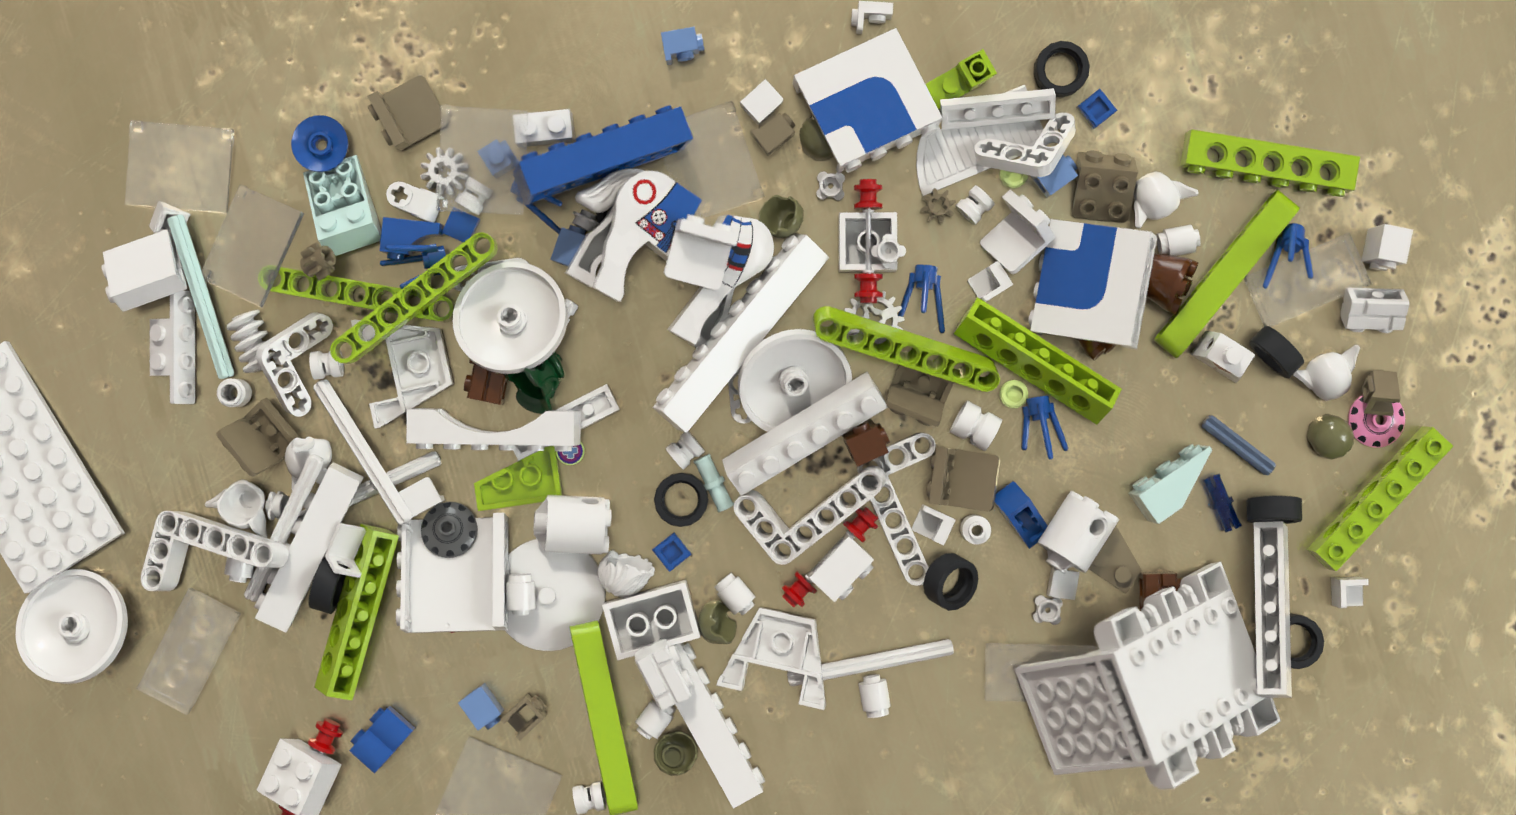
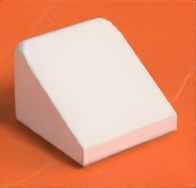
(161, 214)
(1062, 584)

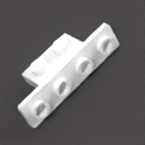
(174, 348)

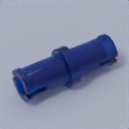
(1222, 503)

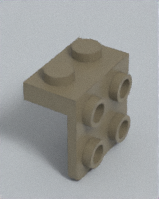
(406, 112)
(1104, 186)
(918, 395)
(258, 438)
(963, 479)

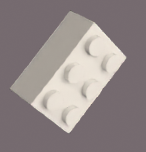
(651, 617)

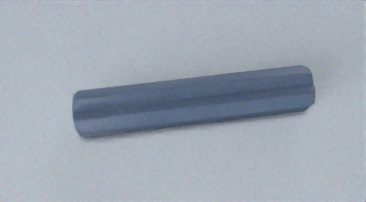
(1238, 445)

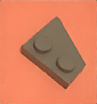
(1116, 563)

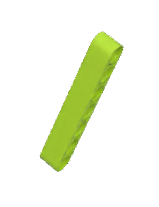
(1227, 273)
(345, 291)
(400, 300)
(898, 339)
(603, 718)

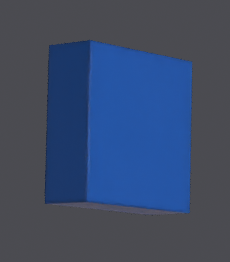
(1096, 108)
(460, 225)
(671, 551)

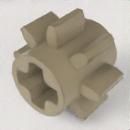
(946, 205)
(318, 261)

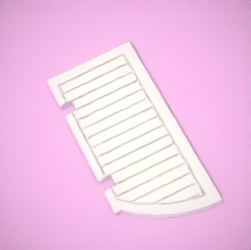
(950, 153)

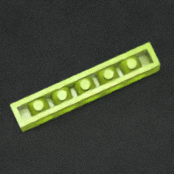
(1342, 167)
(1037, 361)
(1380, 498)
(356, 615)

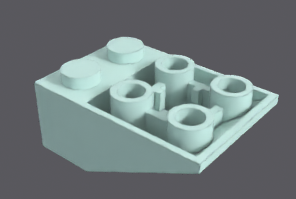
(342, 207)
(1170, 487)

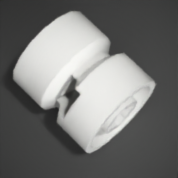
(975, 425)

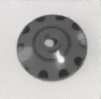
(458, 539)

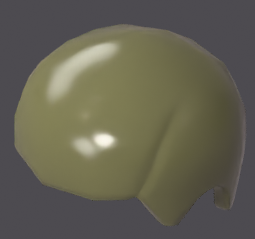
(813, 141)
(781, 216)
(1331, 436)
(715, 624)
(675, 753)

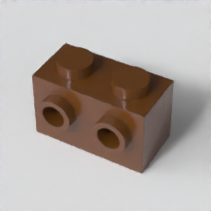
(866, 442)

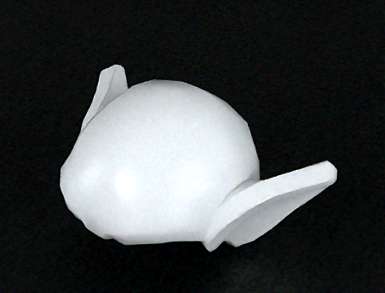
(1158, 197)
(1330, 373)
(299, 451)
(241, 506)

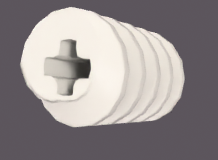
(250, 338)

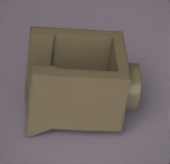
(773, 132)
(1380, 391)
(517, 720)

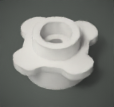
(825, 179)
(585, 220)
(888, 243)
(275, 504)
(1054, 614)

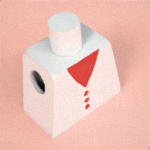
(1223, 355)

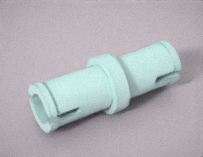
(713, 483)

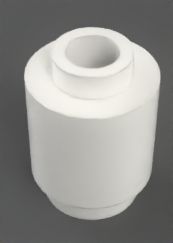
(1178, 240)
(226, 389)
(967, 525)
(238, 570)
(520, 594)
(735, 594)
(874, 696)
(653, 720)

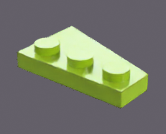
(521, 483)

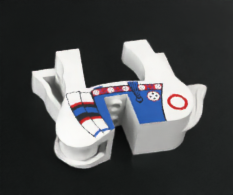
(646, 212)

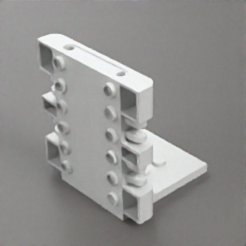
(1156, 689)

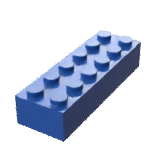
(602, 154)

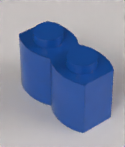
(381, 739)

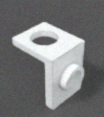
(344, 549)

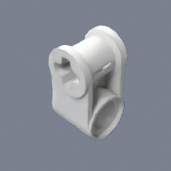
(419, 202)

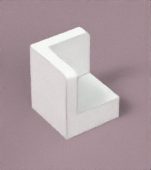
(761, 102)
(990, 282)
(421, 496)
(933, 524)
(1347, 591)

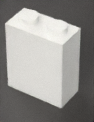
(143, 271)

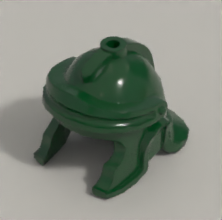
(538, 384)

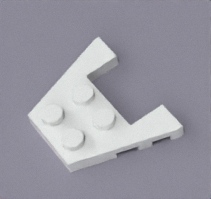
(418, 369)
(780, 643)

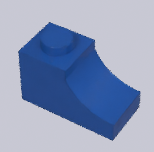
(406, 232)
(1021, 513)

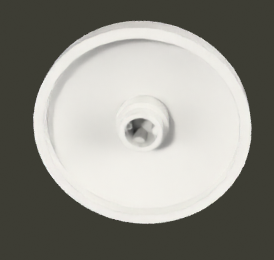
(510, 317)
(789, 375)
(565, 596)
(71, 627)

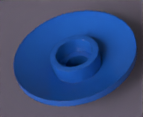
(306, 141)

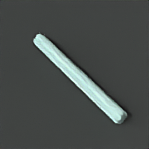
(201, 296)

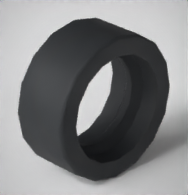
(1072, 50)
(1276, 352)
(661, 508)
(1274, 509)
(326, 588)
(963, 589)
(1317, 642)

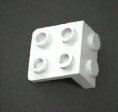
(1018, 235)
(699, 252)

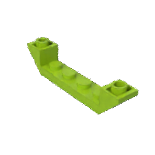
(962, 78)

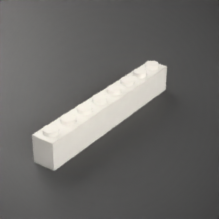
(740, 332)

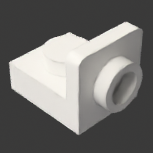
(875, 11)

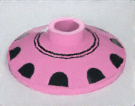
(1368, 431)

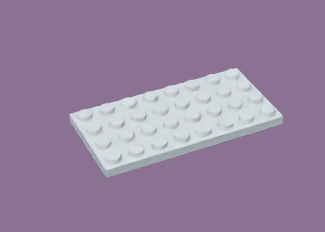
(47, 497)

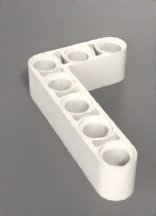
(892, 504)
(812, 520)
(178, 537)

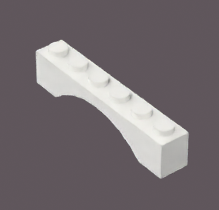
(436, 426)

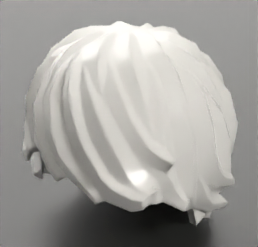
(624, 574)

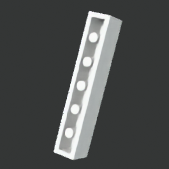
(804, 433)
(308, 547)
(1272, 610)
(716, 735)

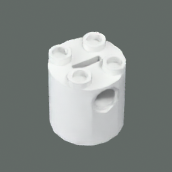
(573, 524)
(1076, 533)

